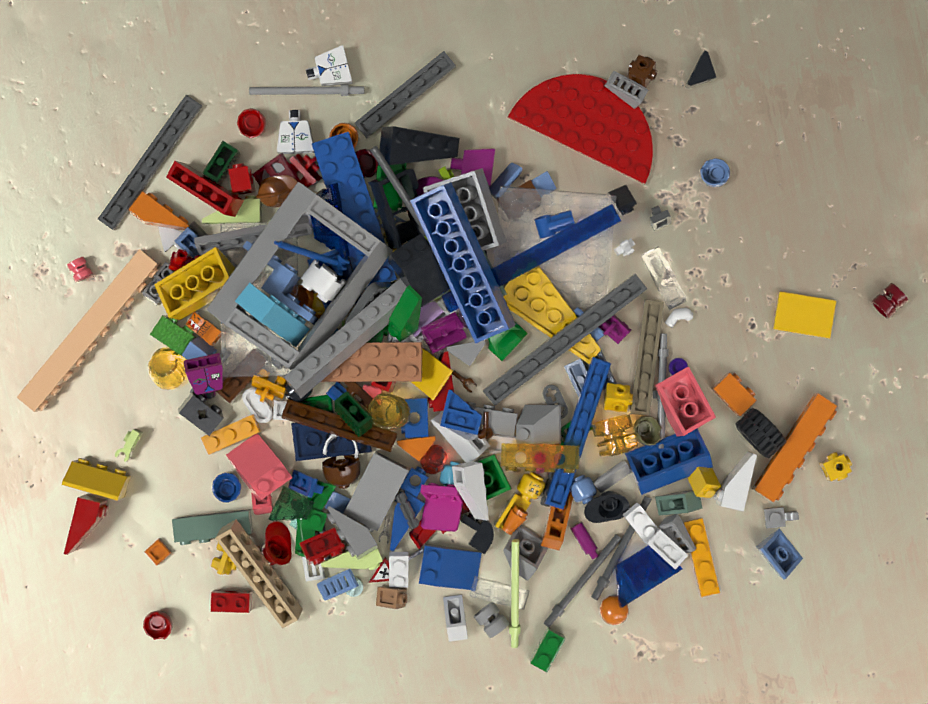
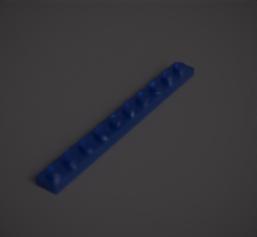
(548, 249)

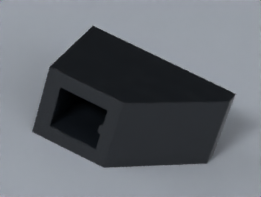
(624, 200)

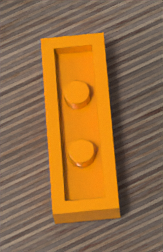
(231, 434)

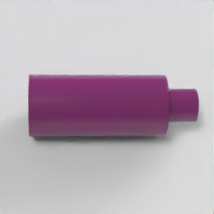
(584, 539)

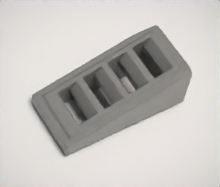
(635, 88)
(675, 528)

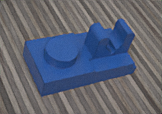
(304, 484)

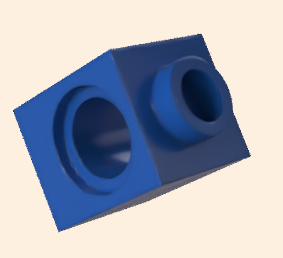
(412, 489)

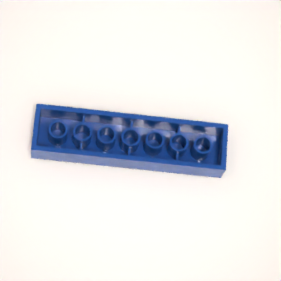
(340, 164)
(463, 262)

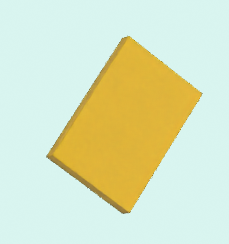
(804, 315)

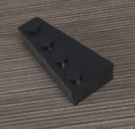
(409, 146)

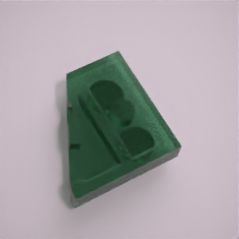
(291, 506)

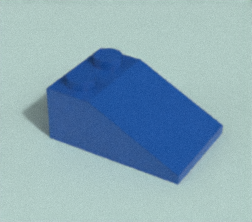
(449, 567)

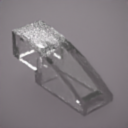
(664, 278)
(496, 592)

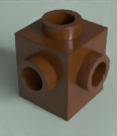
(642, 70)

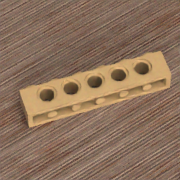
(259, 573)

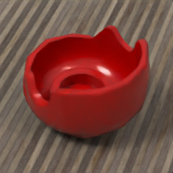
(251, 123)
(157, 625)

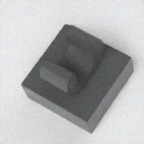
(659, 218)

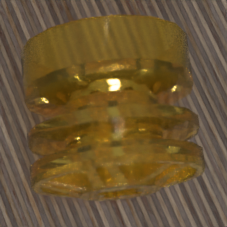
(614, 435)

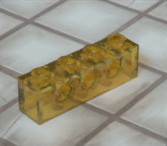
(509, 453)

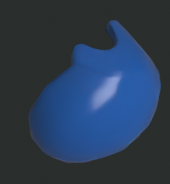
(226, 487)

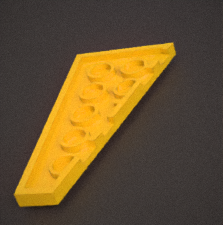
(541, 305)

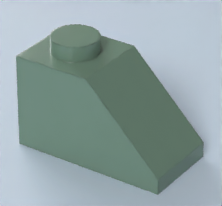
(678, 503)

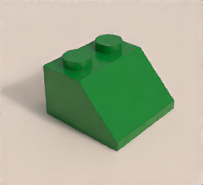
(494, 476)

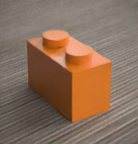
(734, 394)

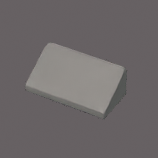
(612, 476)

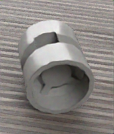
(494, 626)

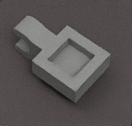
(776, 517)

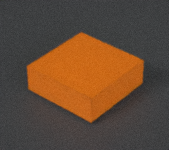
(158, 551)

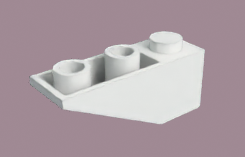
(465, 444)
(470, 484)

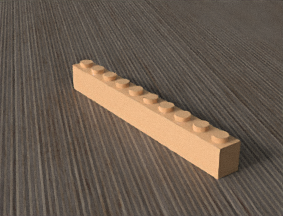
(88, 331)

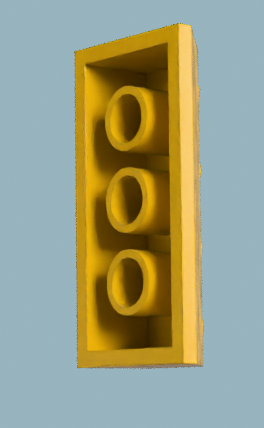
(194, 284)

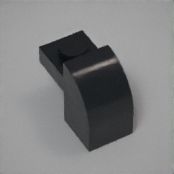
(483, 533)

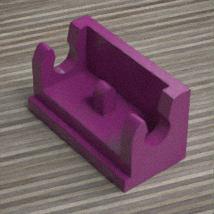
(443, 332)

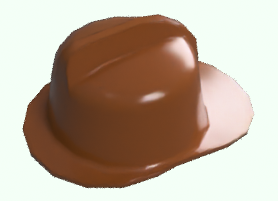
(275, 190)

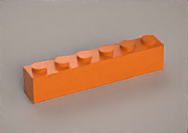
(798, 441)

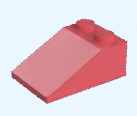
(684, 402)
(258, 467)

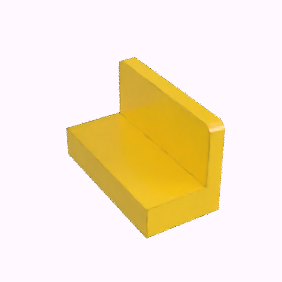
(515, 500)

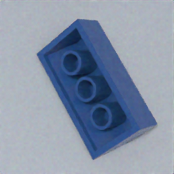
(678, 459)

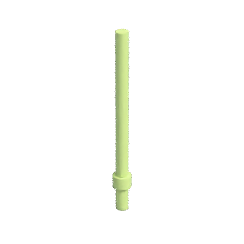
(515, 627)

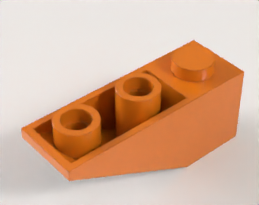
(154, 214)

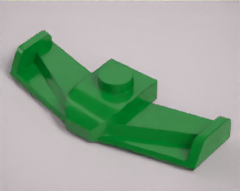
(316, 517)

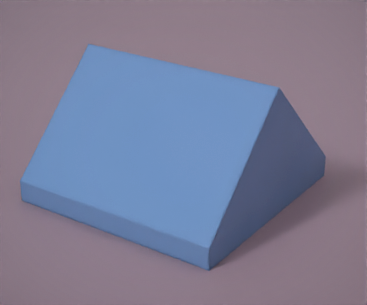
(780, 553)

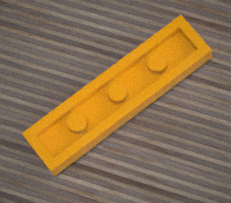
(702, 558)

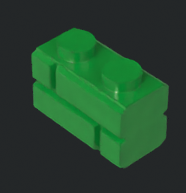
(547, 649)

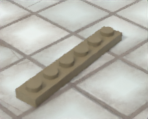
(647, 357)

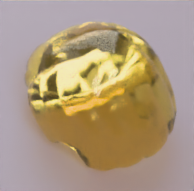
(166, 369)
(389, 411)

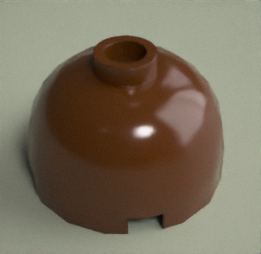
(341, 471)

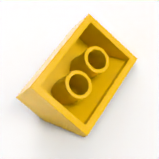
(97, 479)

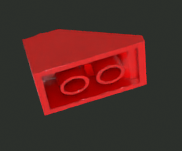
(86, 517)

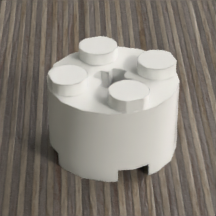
(323, 281)

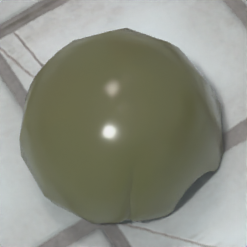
(647, 430)

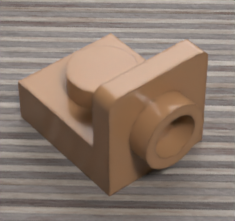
(391, 597)

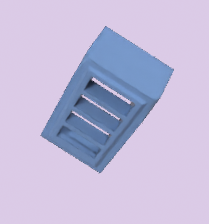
(331, 586)

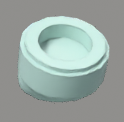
(356, 591)

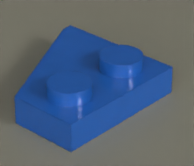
(460, 415)

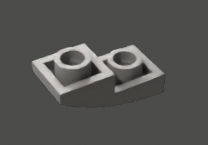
(150, 291)

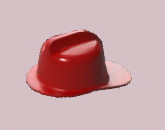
(277, 544)

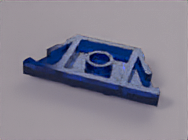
(323, 233)
(640, 574)

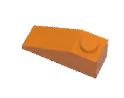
(556, 525)

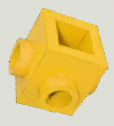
(617, 397)
(829, 466)

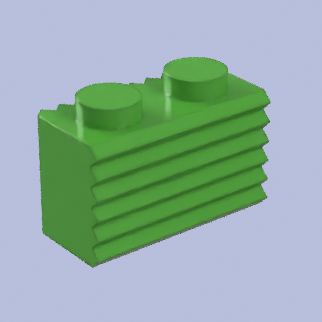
(172, 334)

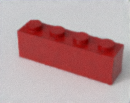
(204, 188)

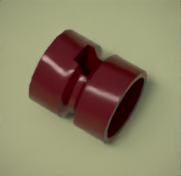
(889, 301)

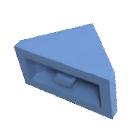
(187, 242)

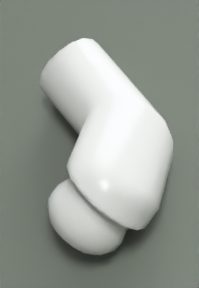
(678, 314)

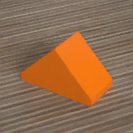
(416, 446)

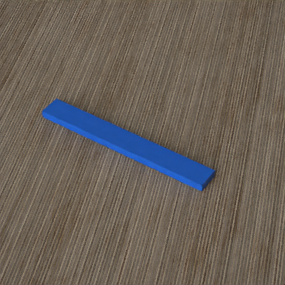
(579, 428)

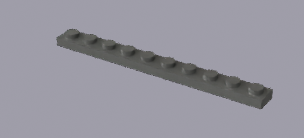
(565, 339)

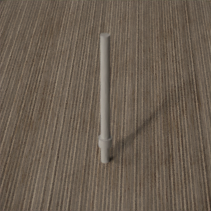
(344, 90)
(663, 353)

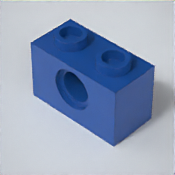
(419, 429)

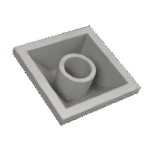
(539, 425)
(530, 551)

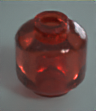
(434, 460)

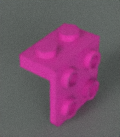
(441, 507)

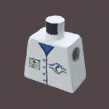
(331, 68)
(295, 135)

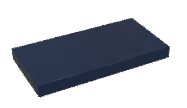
(311, 442)

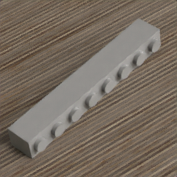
(345, 341)

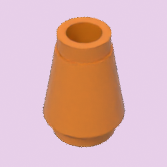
(515, 519)

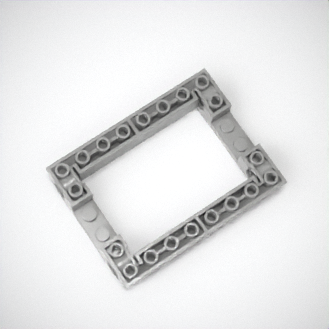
(260, 253)

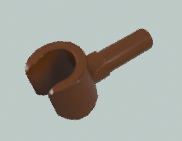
(466, 382)
(486, 432)

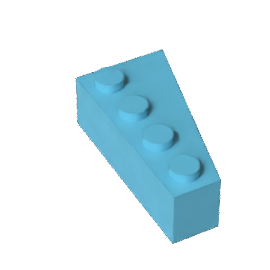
(273, 314)

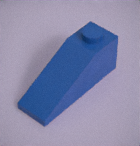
(400, 524)

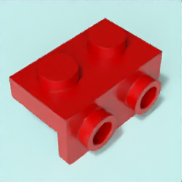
(322, 546)

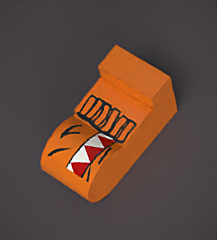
(204, 328)

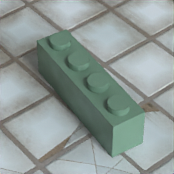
(208, 525)

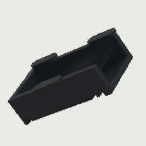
(407, 230)

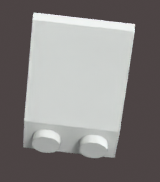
(736, 485)

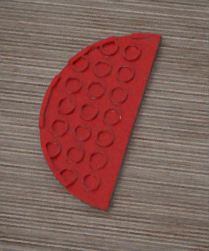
(590, 121)

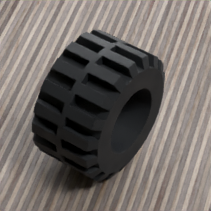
(760, 432)

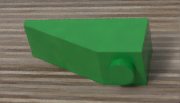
(406, 315)

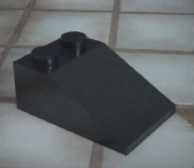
(419, 268)

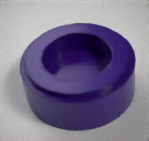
(677, 365)

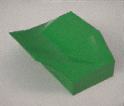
(506, 341)

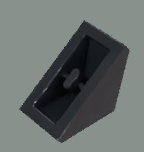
(702, 72)

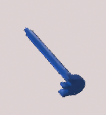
(338, 262)

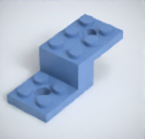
(281, 284)

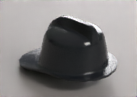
(606, 507)

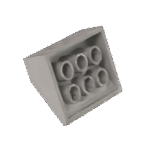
(478, 205)

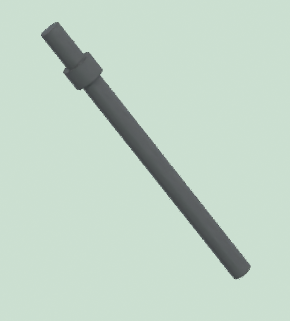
(396, 184)
(603, 580)
(558, 610)

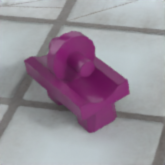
(615, 329)

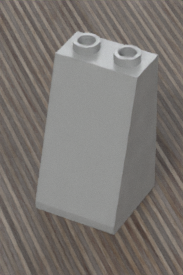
(376, 491)

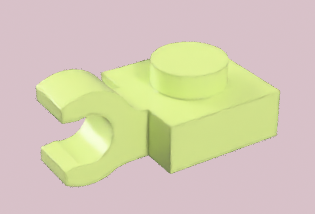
(131, 440)

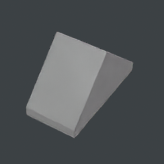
(466, 352)

